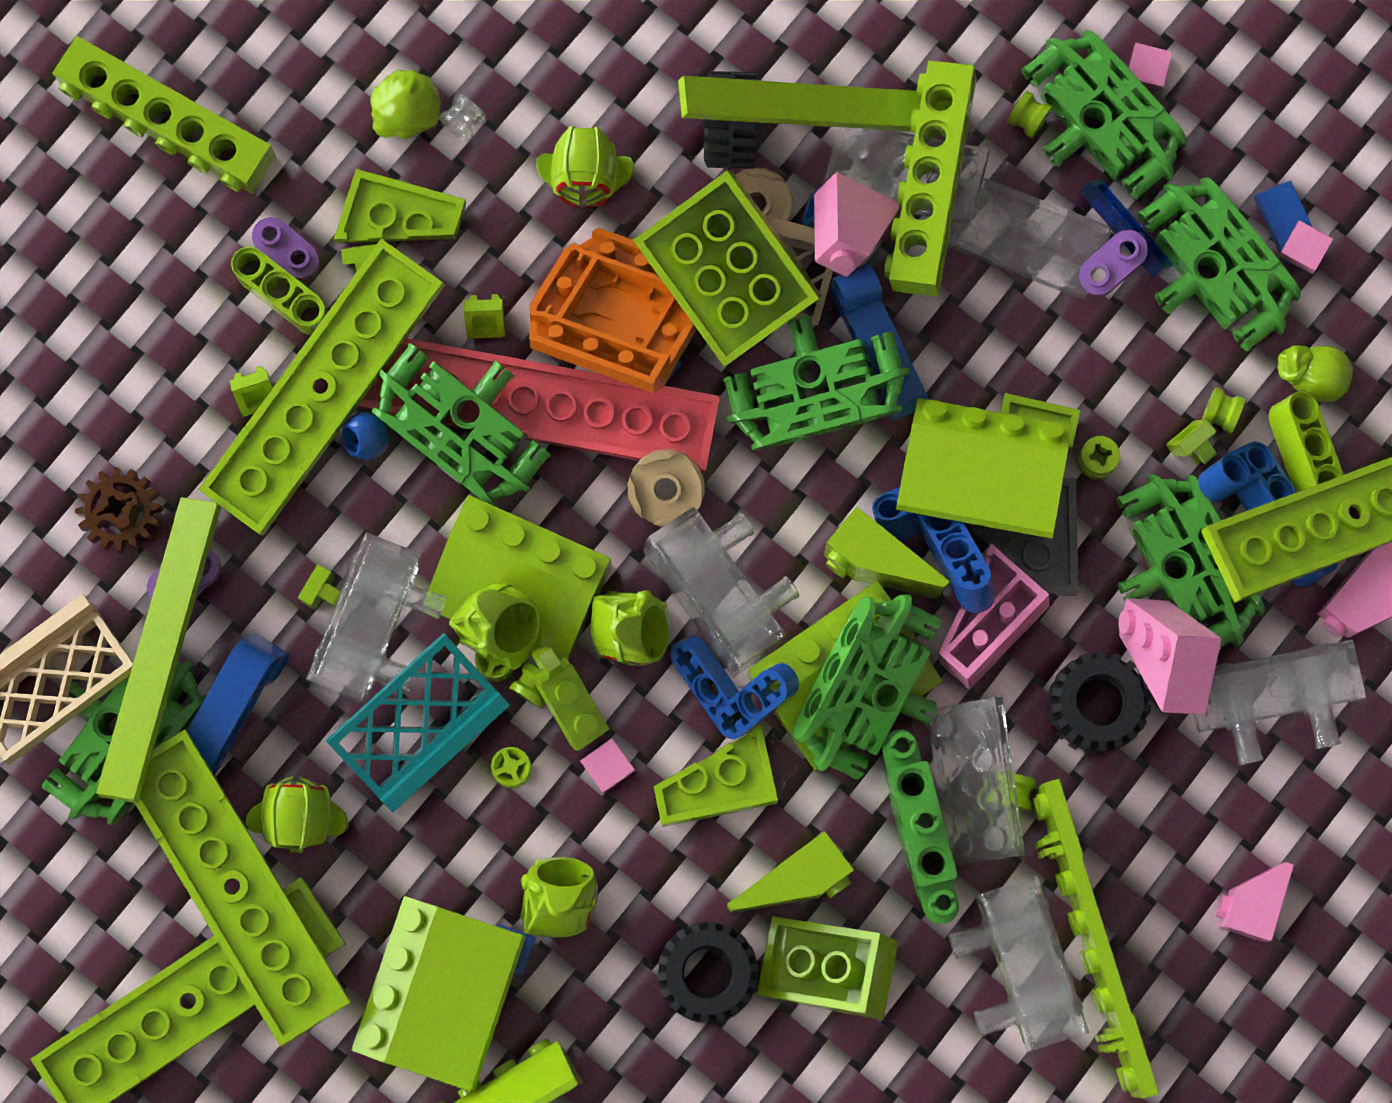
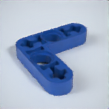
(730, 699)

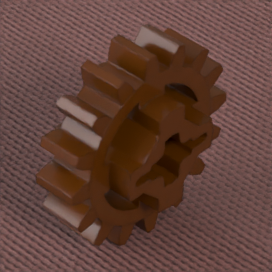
(133, 505)

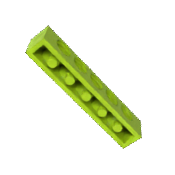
(86, 62)
(924, 273)

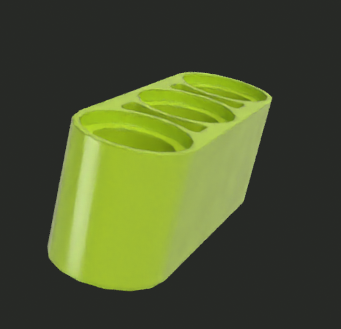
(272, 275)
(1304, 441)

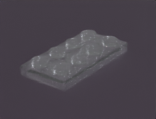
(877, 162)
(1030, 237)
(976, 781)

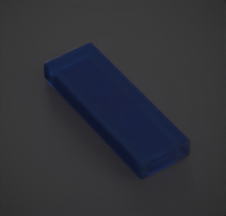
(1120, 219)

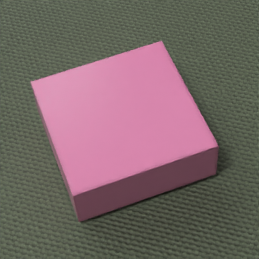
(1150, 65)
(1306, 247)
(607, 765)

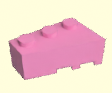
(982, 638)
(1171, 653)

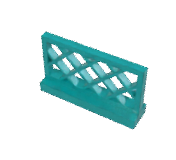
(438, 749)

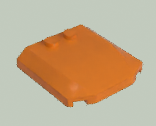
(610, 313)

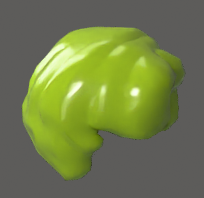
(404, 104)

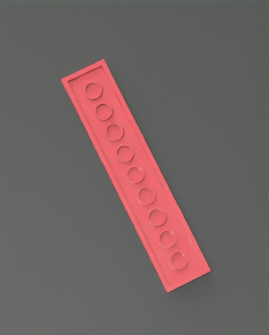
(573, 406)

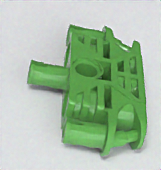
(1105, 90)
(1222, 240)
(825, 411)
(442, 443)
(1163, 540)
(855, 670)
(90, 747)
(920, 826)

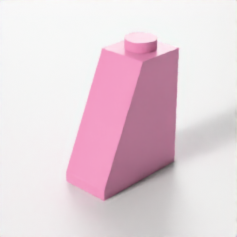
(848, 222)
(1363, 596)

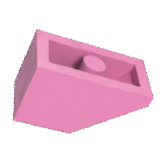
(1255, 904)

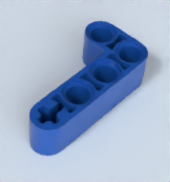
(865, 316)
(1256, 480)
(950, 546)
(233, 695)

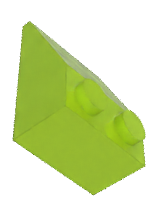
(873, 554)
(803, 876)
(828, 967)

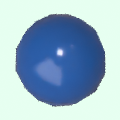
(365, 436)

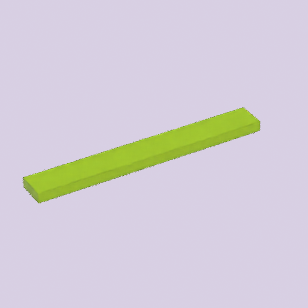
(798, 103)
(158, 651)

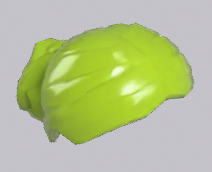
(1317, 370)

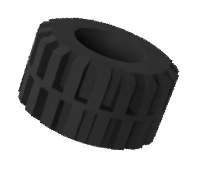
(731, 142)
(1126, 684)
(708, 936)

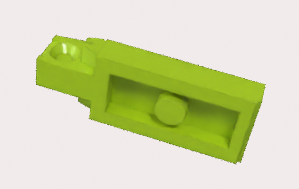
(568, 699)

